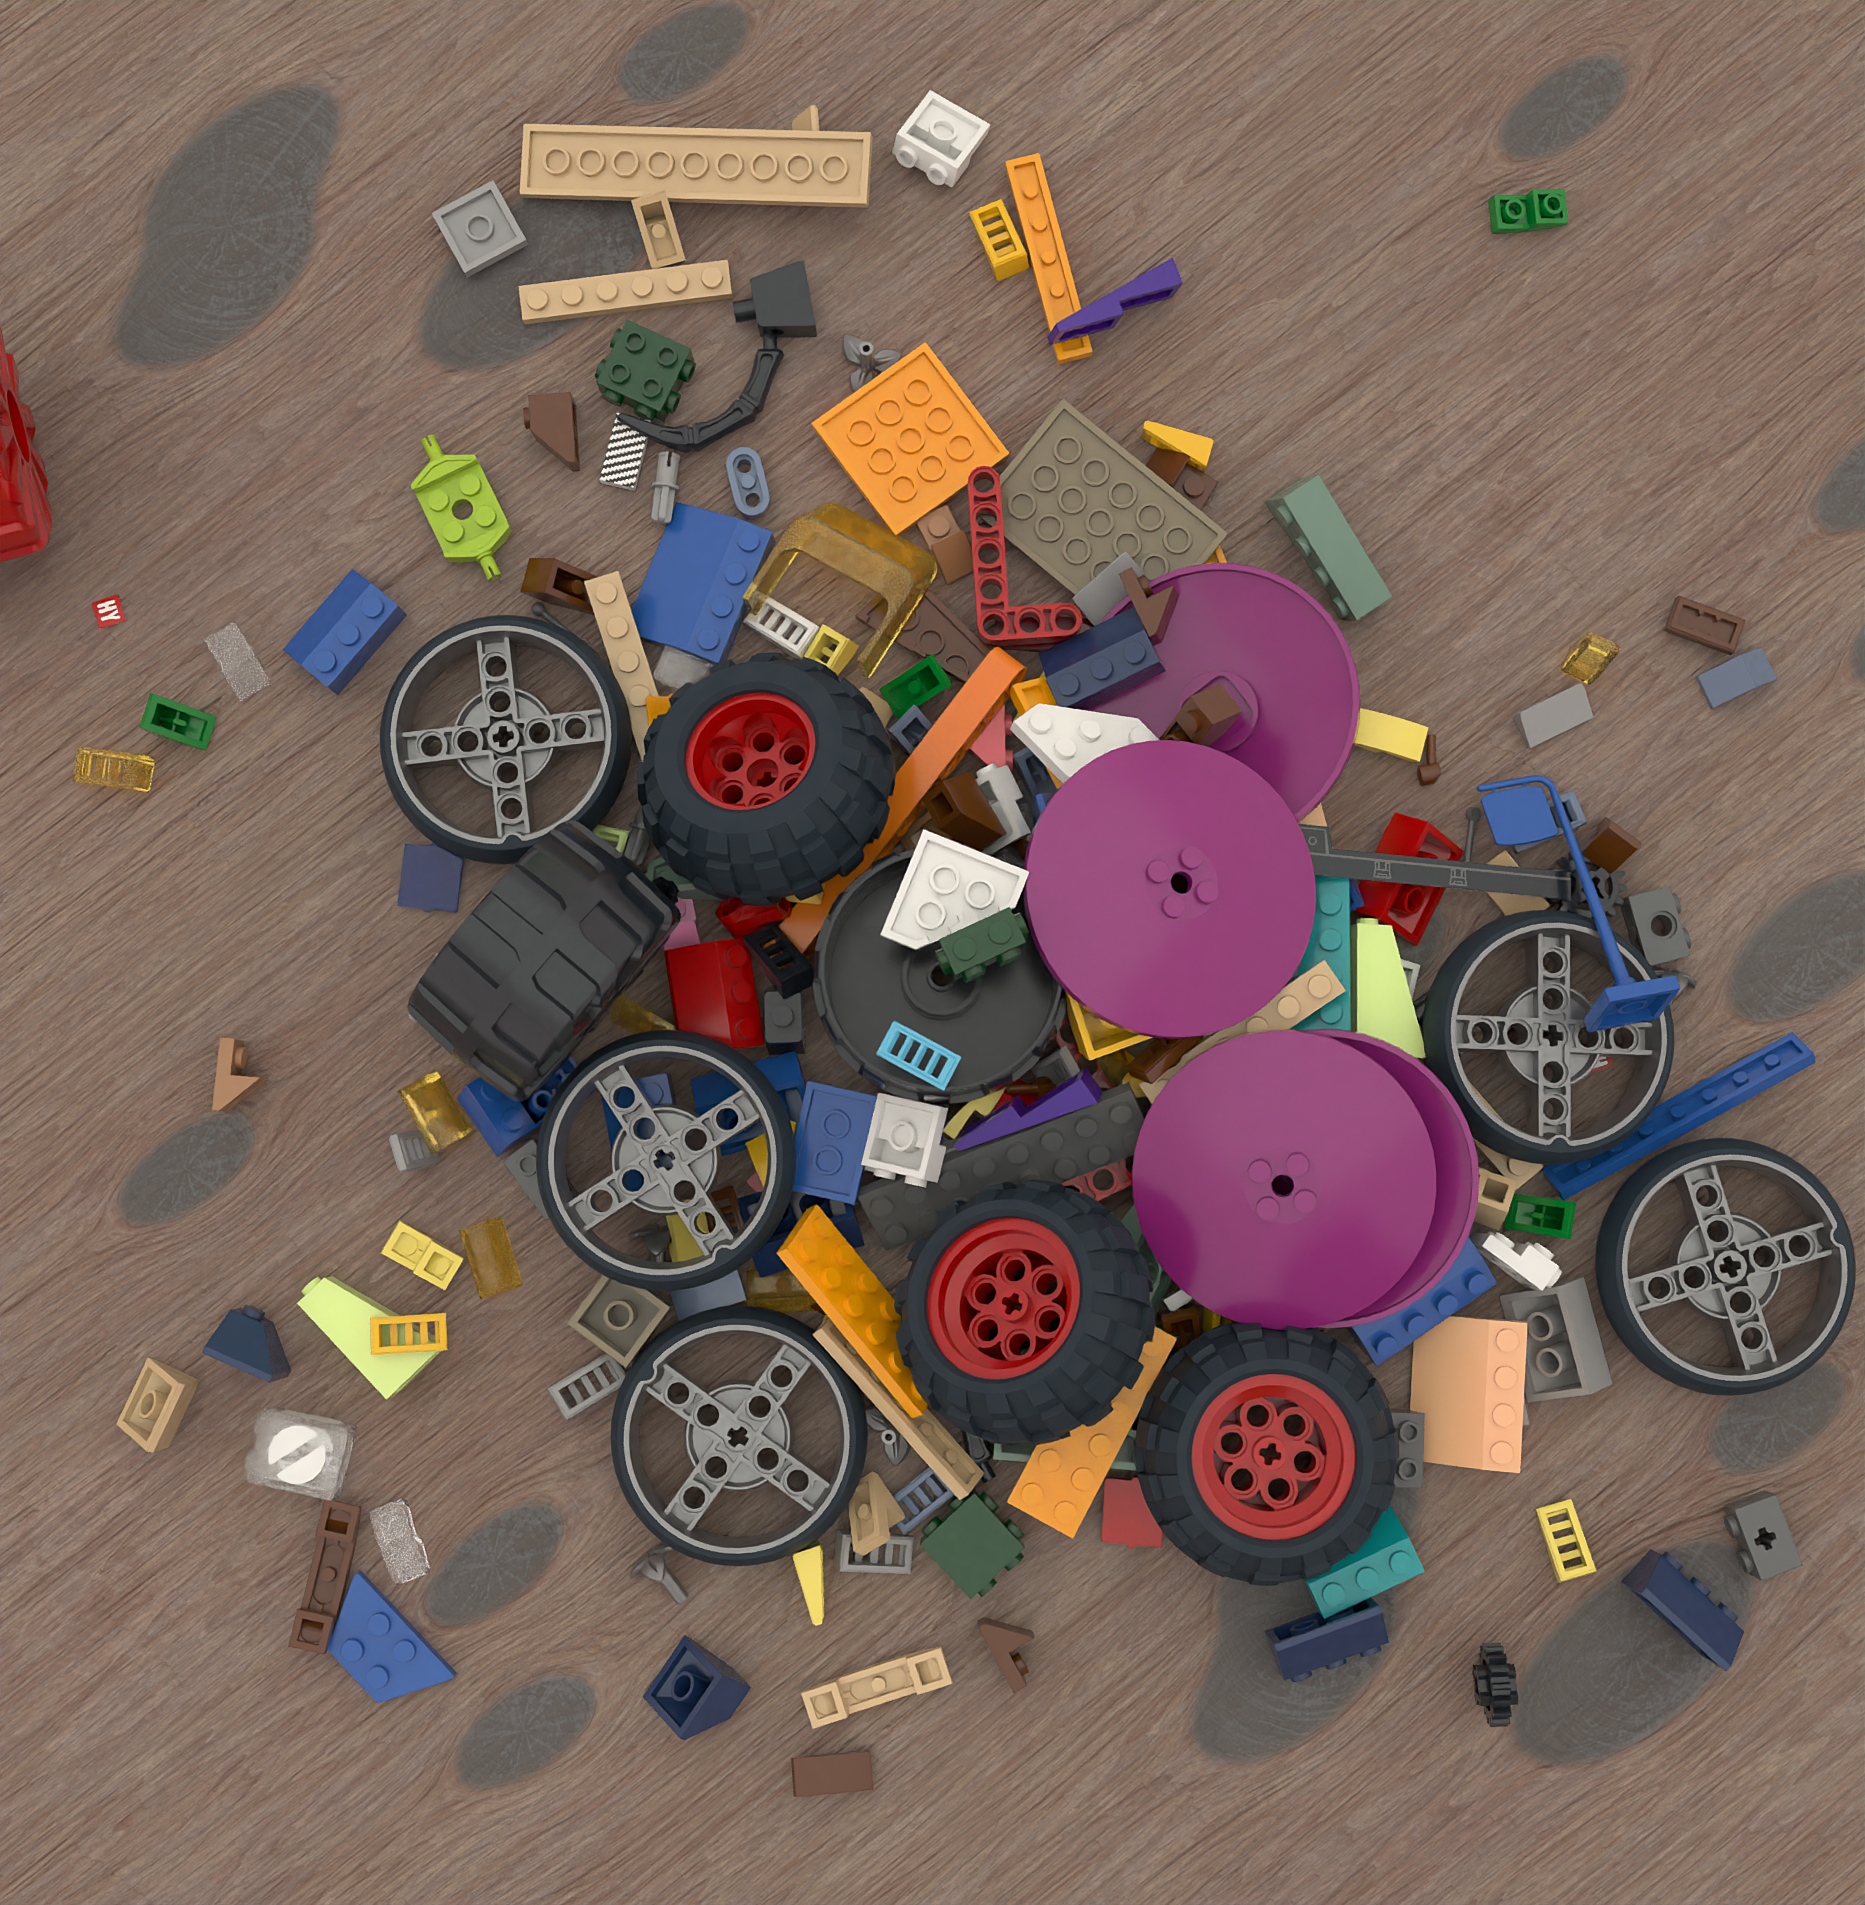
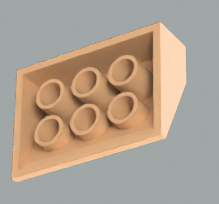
(1471, 1391)

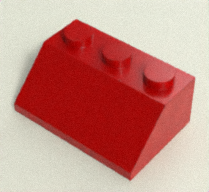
(1400, 904)
(715, 992)

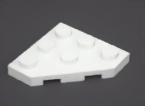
(1073, 737)
(948, 891)

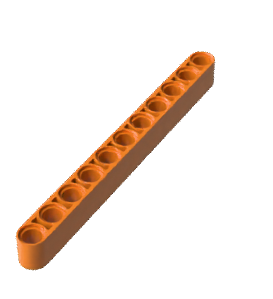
(922, 771)

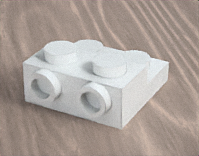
(939, 139)
(1002, 793)
(905, 1140)
(1523, 1262)

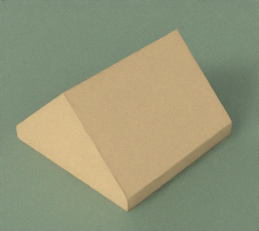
(157, 1405)

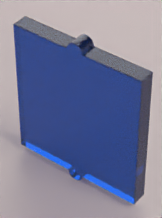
(430, 878)

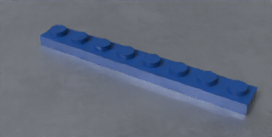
(1687, 1112)

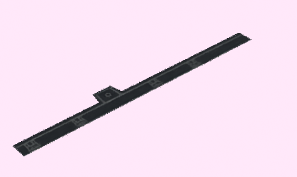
(1431, 871)

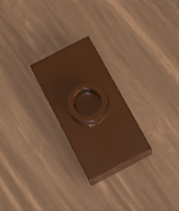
(1704, 625)
(1159, 1057)

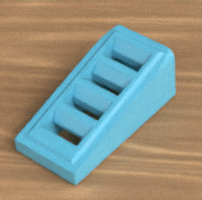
(890, 1040)

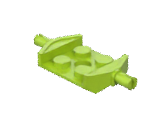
(445, 485)

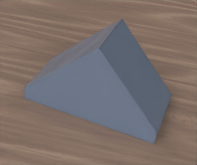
(1736, 677)
(910, 730)
(1033, 773)

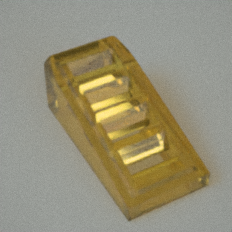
(1589, 657)
(135, 775)

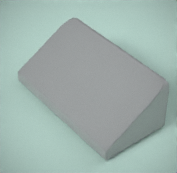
(1105, 590)
(1554, 715)

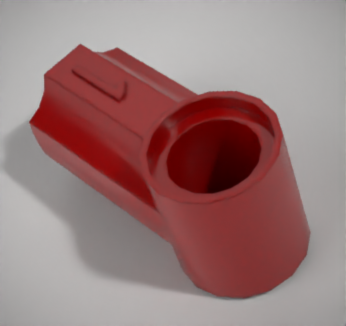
(745, 919)

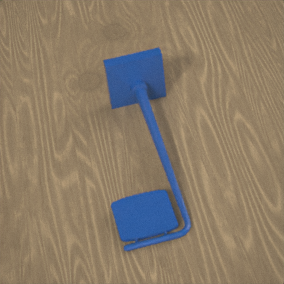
(1524, 817)

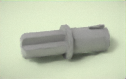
(665, 488)

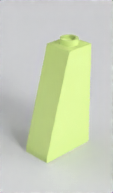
(1380, 989)
(345, 1319)

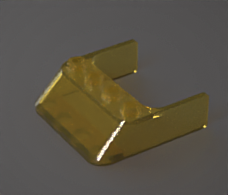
(861, 553)

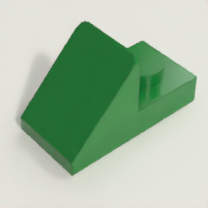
(915, 686)

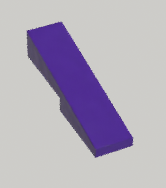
(1106, 312)
(1014, 1115)

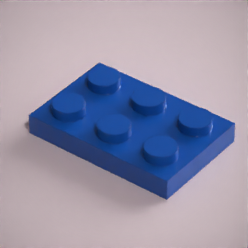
(832, 1141)

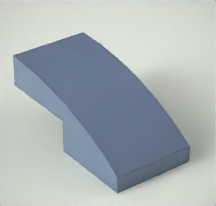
(709, 1296)

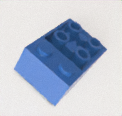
(506, 1121)

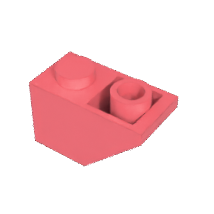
(990, 745)

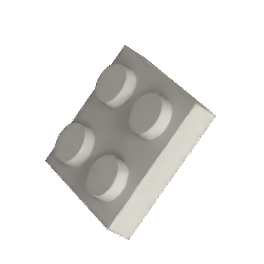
(480, 228)

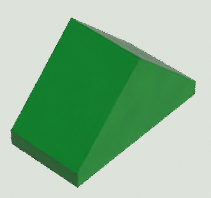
(177, 722)
(1541, 1216)

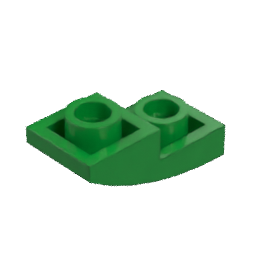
(1530, 212)

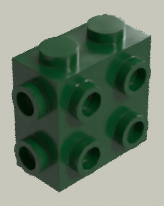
(644, 371)
(981, 944)
(973, 1543)

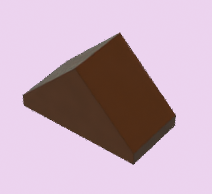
(1181, 1324)

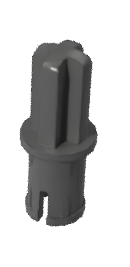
(638, 840)

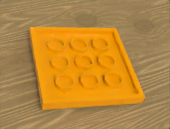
(909, 439)

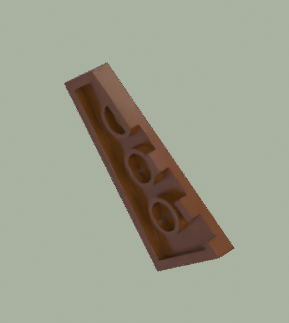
(933, 631)

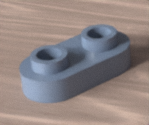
(748, 484)

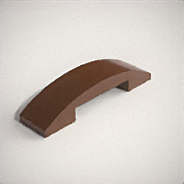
(327, 1577)

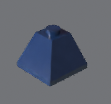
(249, 1344)
(695, 1690)

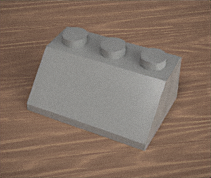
(1562, 1341)

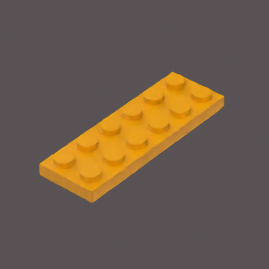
(851, 1300)
(1068, 1472)

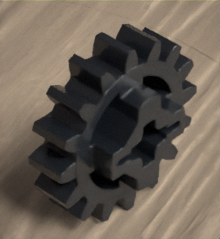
(1598, 877)
(1495, 1684)

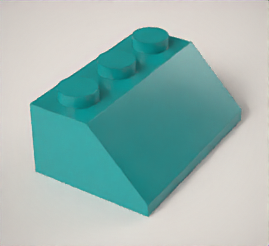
(1377, 1566)

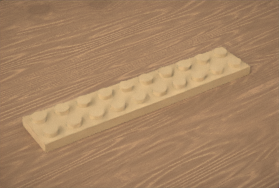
(696, 165)

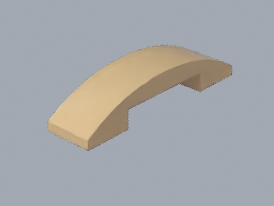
(875, 1685)

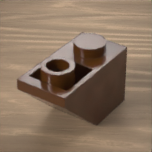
(1203, 717)
(964, 812)

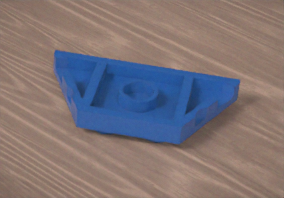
(383, 1646)

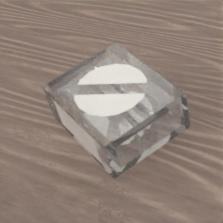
(300, 1453)

